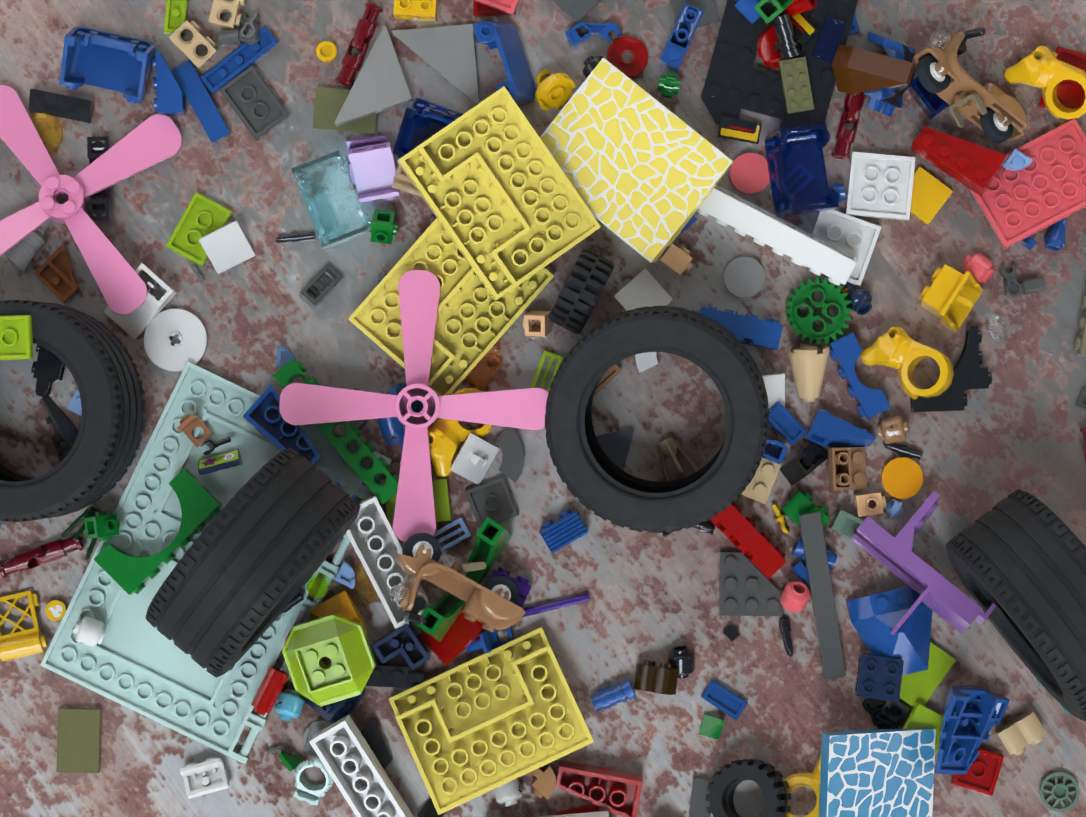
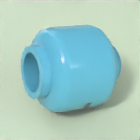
(289, 705)

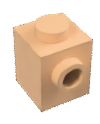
(677, 260)
(537, 323)
(869, 504)

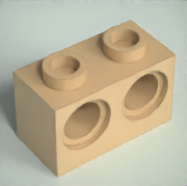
(220, 7)
(189, 47)

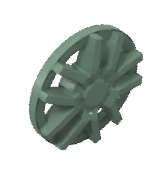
(1059, 791)

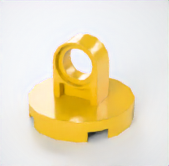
(554, 90)

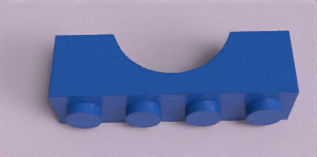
(869, 400)

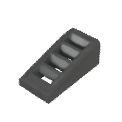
(303, 294)

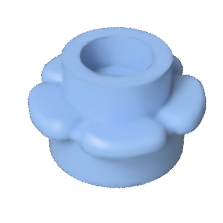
(893, 508)

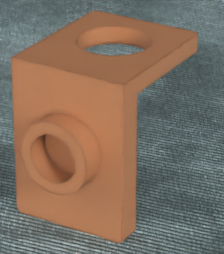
(187, 425)

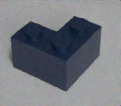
(403, 641)

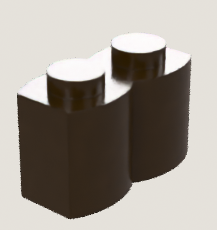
(656, 678)

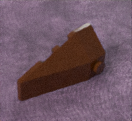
(864, 70)

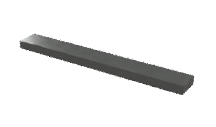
(821, 595)

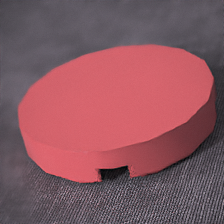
(749, 173)

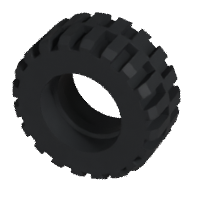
(581, 291)
(763, 774)

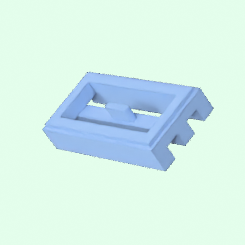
(463, 527)

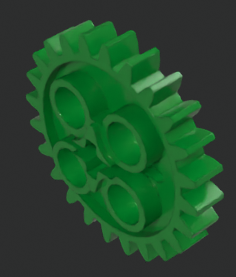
(806, 324)

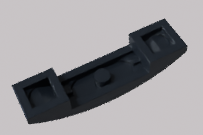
(99, 203)

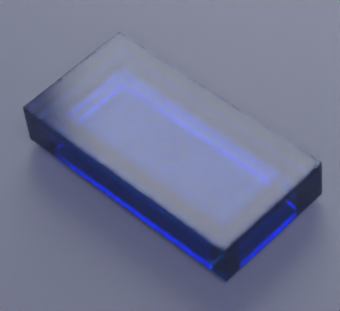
(828, 39)

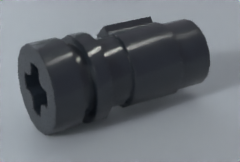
(785, 36)

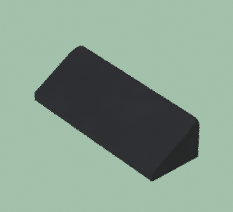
(61, 105)

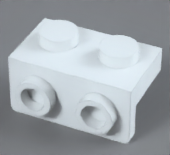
(204, 777)

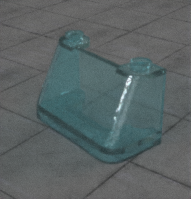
(331, 199)

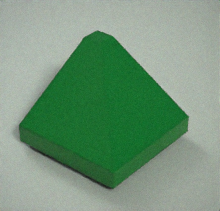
(711, 726)
(290, 760)

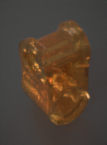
(482, 373)

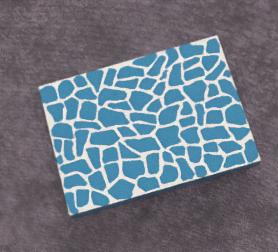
(877, 773)

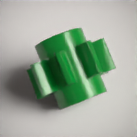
(669, 84)

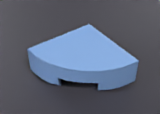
(1017, 161)
(346, 575)

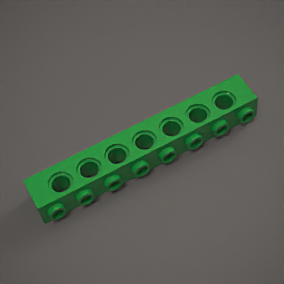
(383, 492)

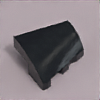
(886, 713)

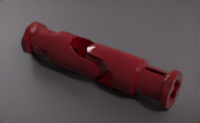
(363, 34)
(844, 137)
(25, 561)

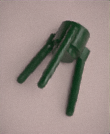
(87, 513)

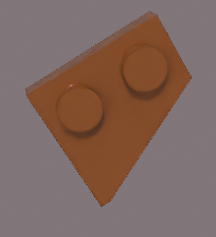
(58, 275)

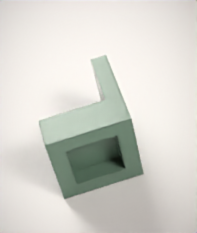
(845, 523)

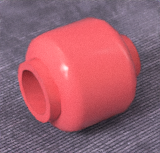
(979, 267)
(795, 596)

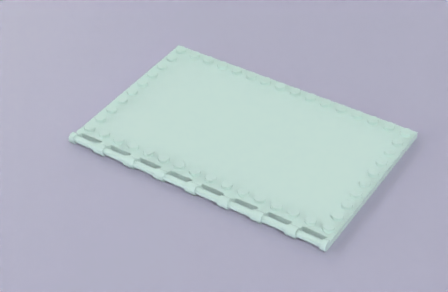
(135, 660)

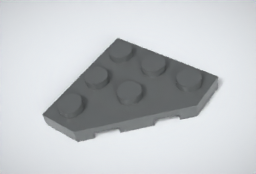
(745, 589)

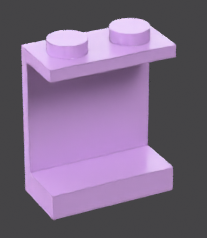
(374, 172)

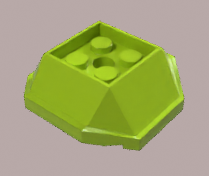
(344, 645)

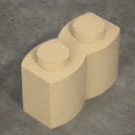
(1021, 733)

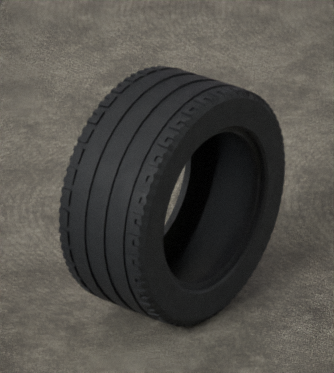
(109, 417)
(641, 502)
(251, 561)
(1037, 579)

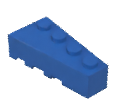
(747, 328)
(267, 420)

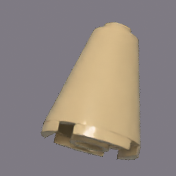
(808, 369)

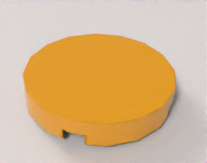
(902, 478)

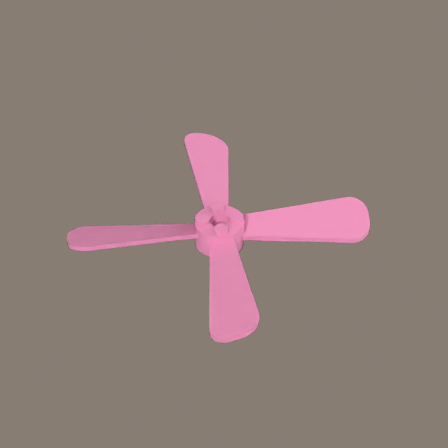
(140, 149)
(322, 404)

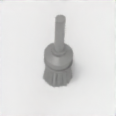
(23, 252)

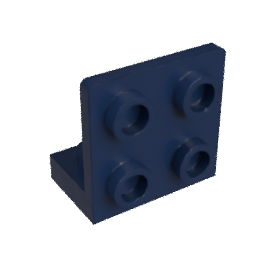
(879, 677)
(337, 710)

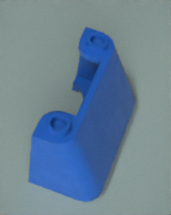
(506, 39)
(106, 62)

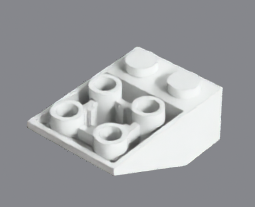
(158, 296)

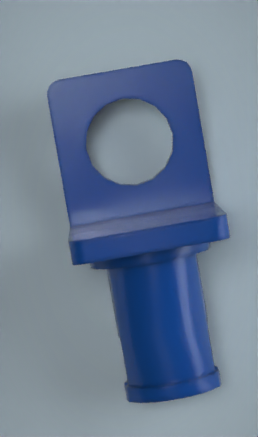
(489, 641)

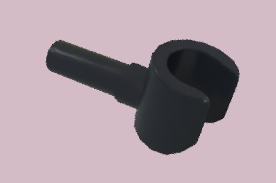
(212, 445)

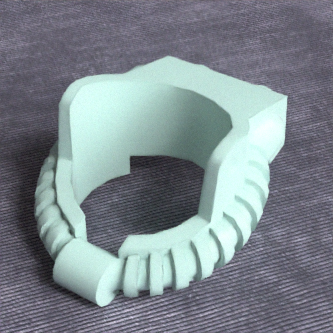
(306, 790)

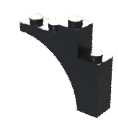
(966, 377)

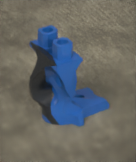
(885, 99)

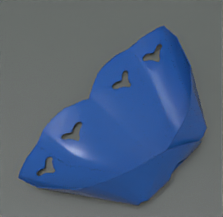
(392, 425)

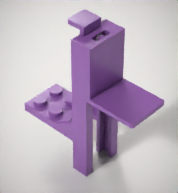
(933, 588)

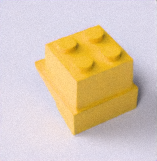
(950, 296)

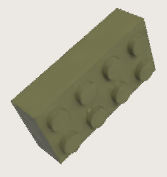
(796, 85)

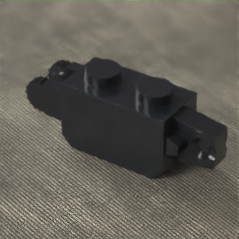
(46, 370)
(394, 676)

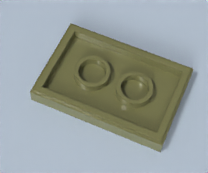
(327, 107)
(78, 740)

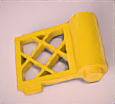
(26, 641)

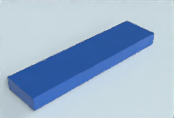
(238, 61)
(201, 101)

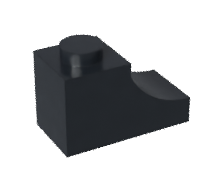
(804, 463)

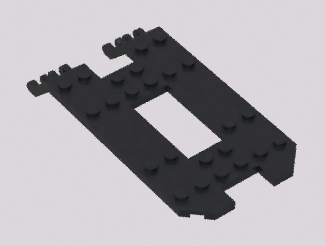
(736, 85)

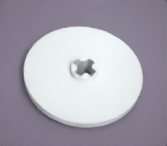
(169, 324)

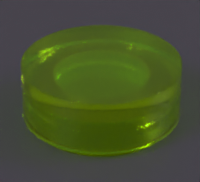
(317, 587)

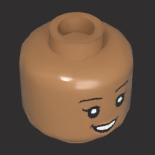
(893, 429)

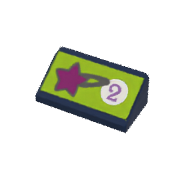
(219, 462)

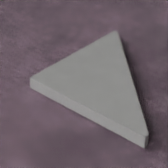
(449, 52)
(378, 84)

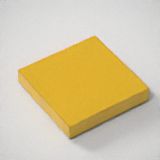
(927, 195)

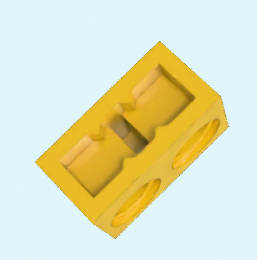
(415, 10)

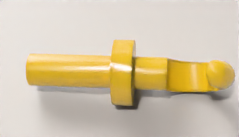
(780, 518)

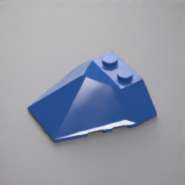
(878, 615)
(964, 726)

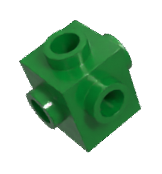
(383, 226)
(102, 526)

